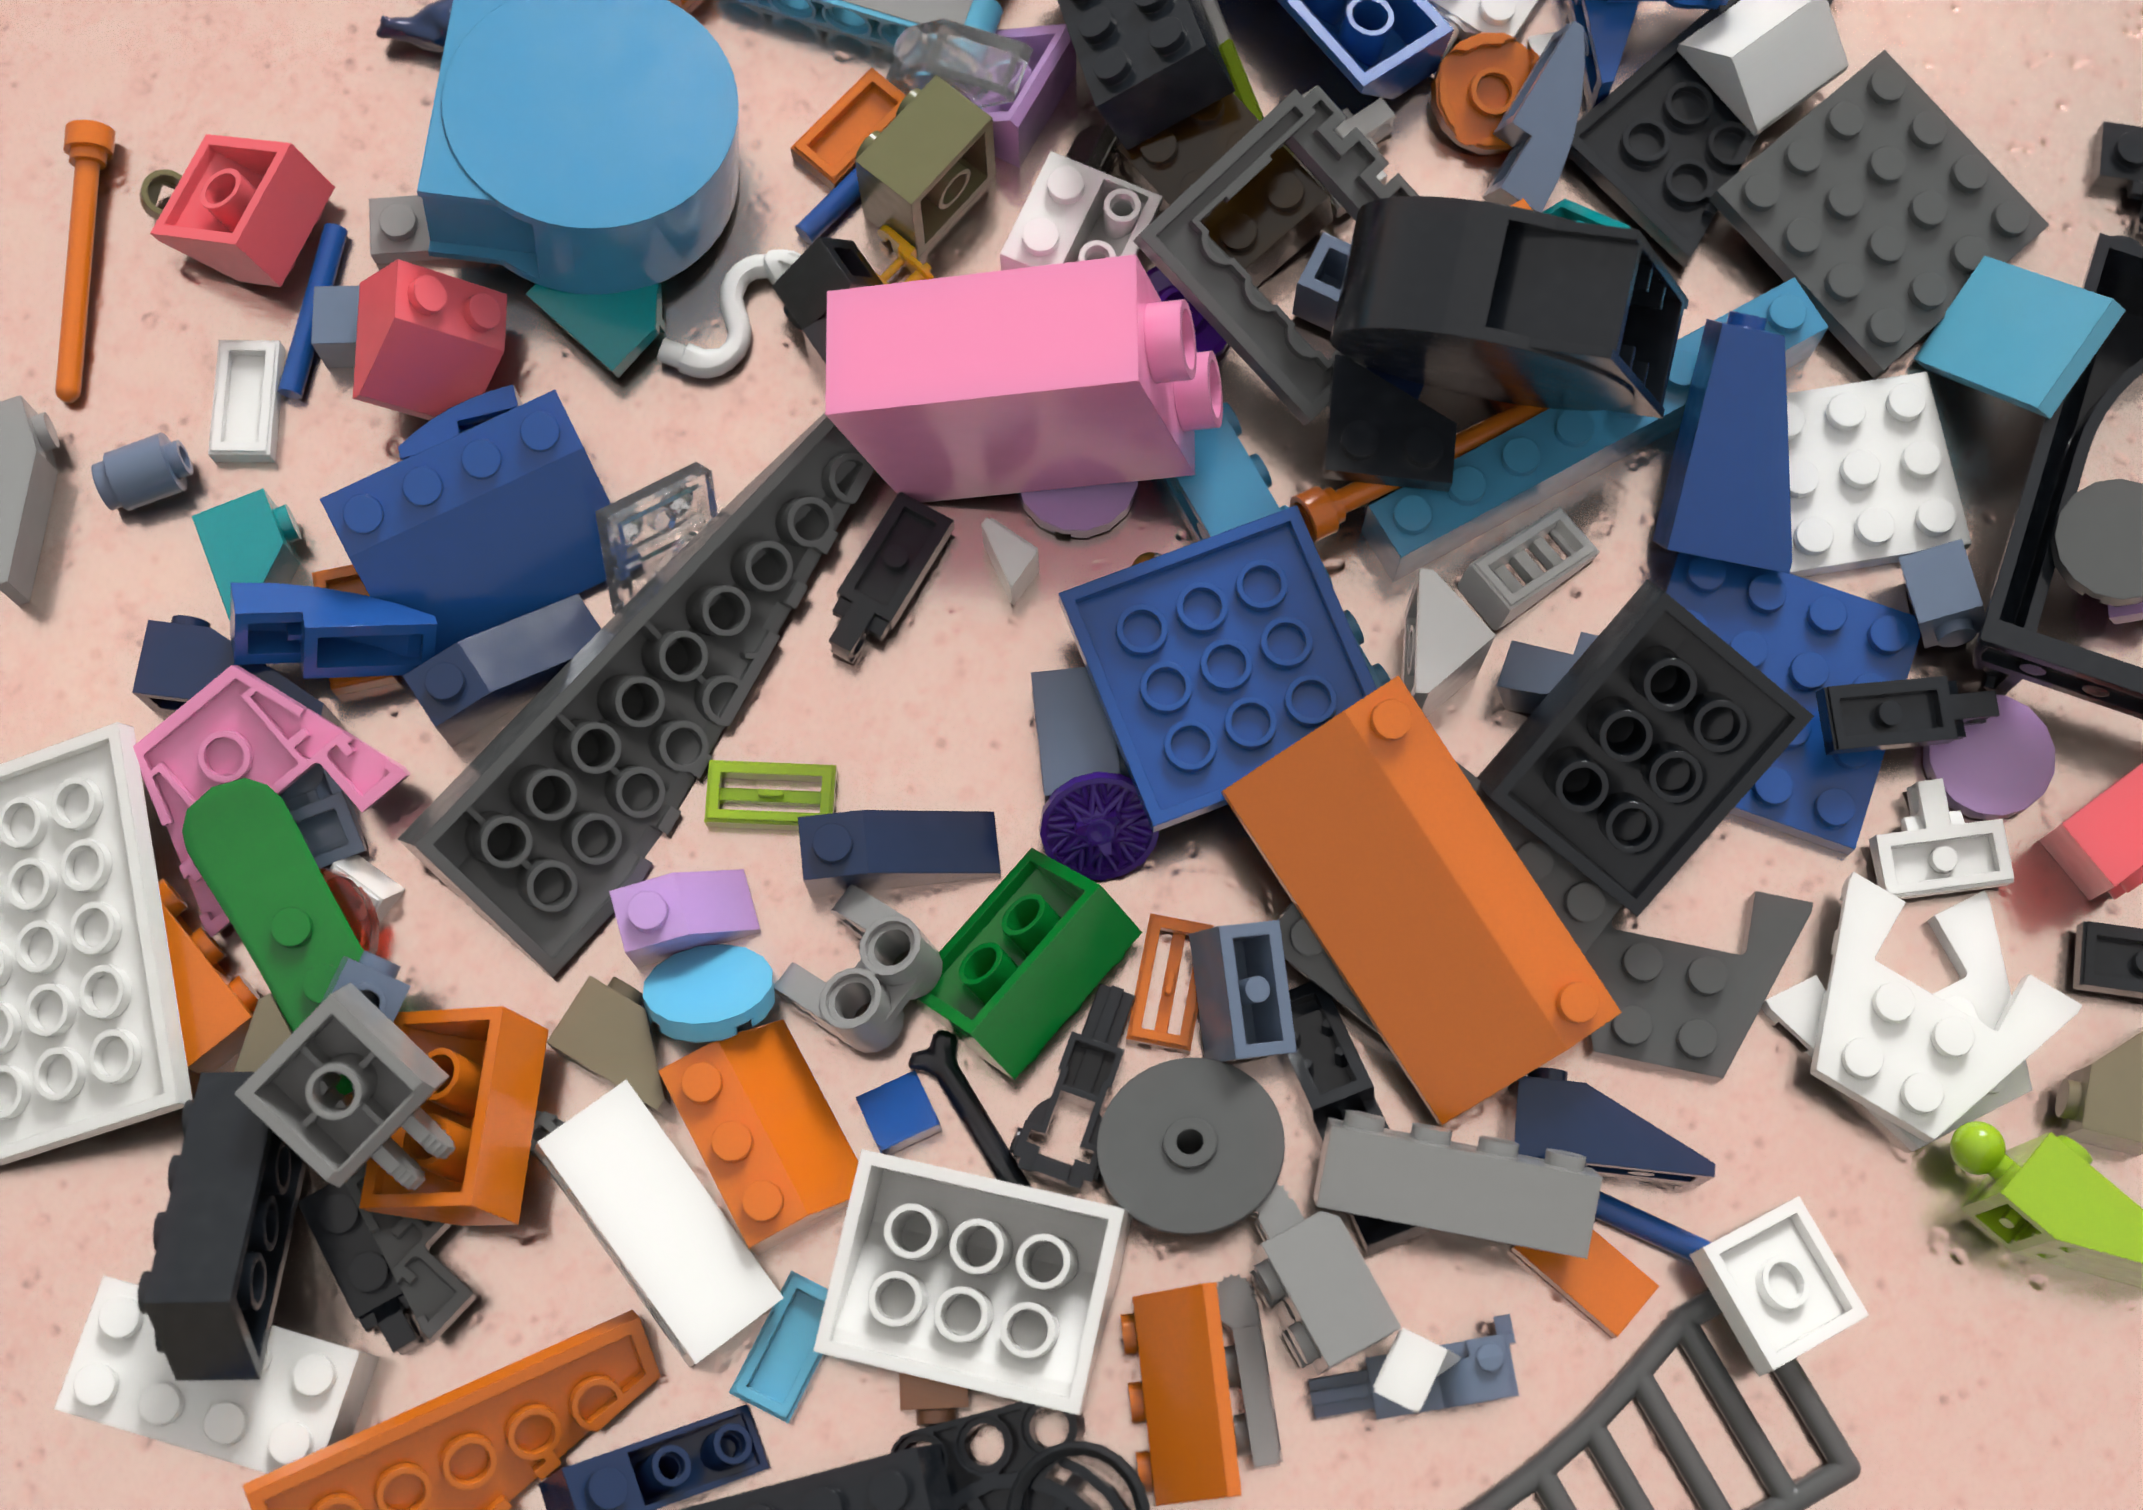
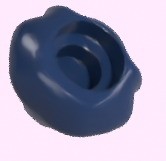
(424, 29)

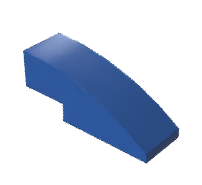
(327, 631)

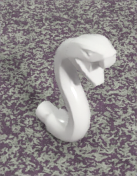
(715, 362)

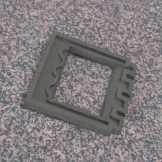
(1221, 286)

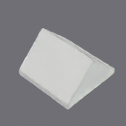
(1767, 56)
(1441, 642)

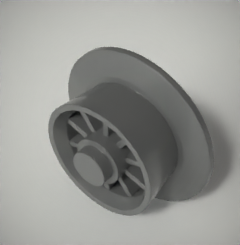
(1191, 1146)

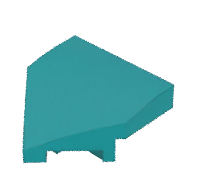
(606, 325)

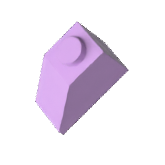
(683, 913)

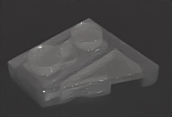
(652, 527)

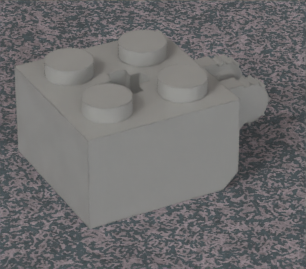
(339, 1132)
(1318, 1283)

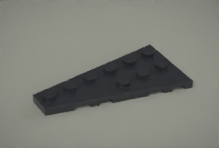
(1664, 146)

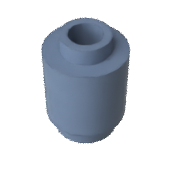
(142, 472)

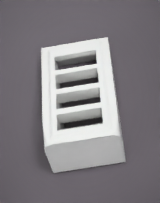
(1499, 594)

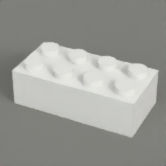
(300, 1404)

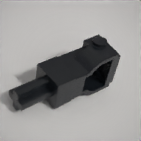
(1084, 1078)

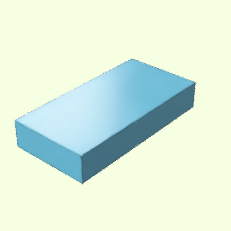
(783, 1356)

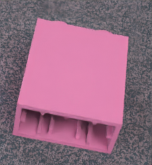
(1019, 380)

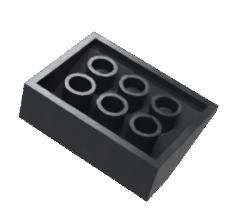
(1643, 748)

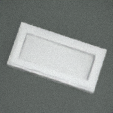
(246, 401)

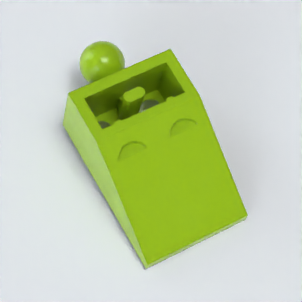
(2051, 1203)

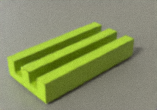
(766, 771)

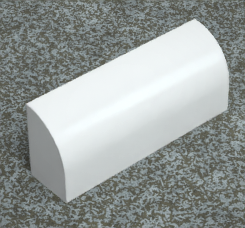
(657, 1223)

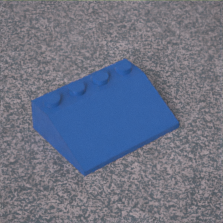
(479, 522)

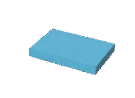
(2019, 335)

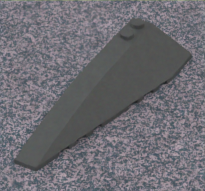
(625, 728)

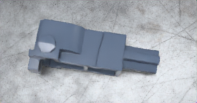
(1478, 1377)

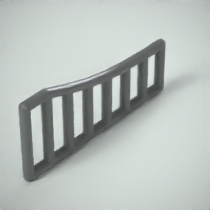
(1637, 1381)

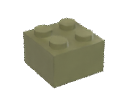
(926, 163)

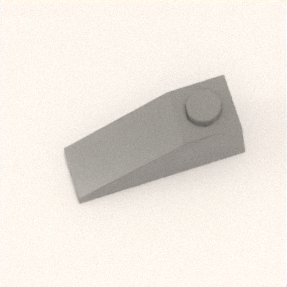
(26, 493)

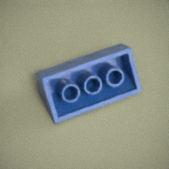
(1376, 43)

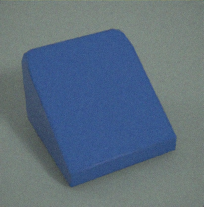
(899, 1113)

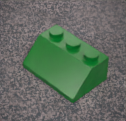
(1027, 961)

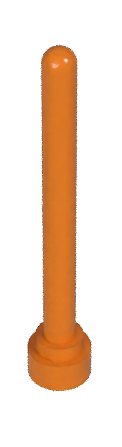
(89, 149)
(1328, 507)

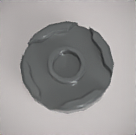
(2101, 542)

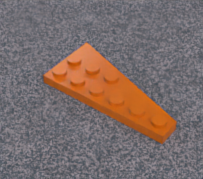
(478, 1440)

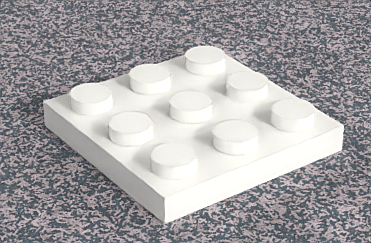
(1869, 475)

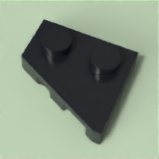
(1384, 433)

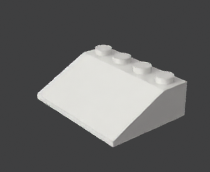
(973, 1281)

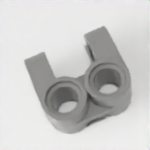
(873, 979)

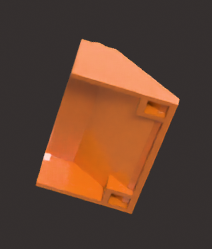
(1420, 902)

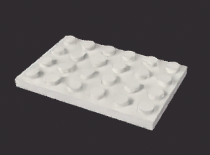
(82, 950)

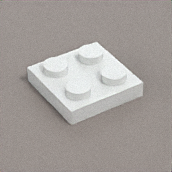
(1779, 1286)

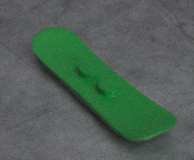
(271, 894)

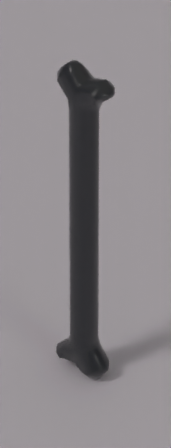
(942, 1064)

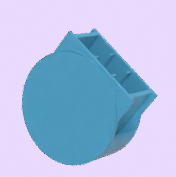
(580, 142)

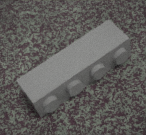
(1456, 1185)

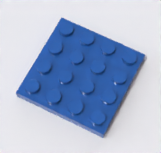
(1802, 641)
(1216, 659)

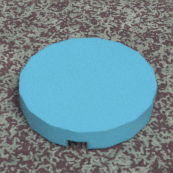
(709, 992)

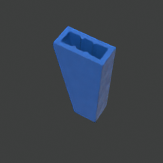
(1732, 452)

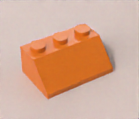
(484, 1109)
(764, 1133)
(1182, 1395)

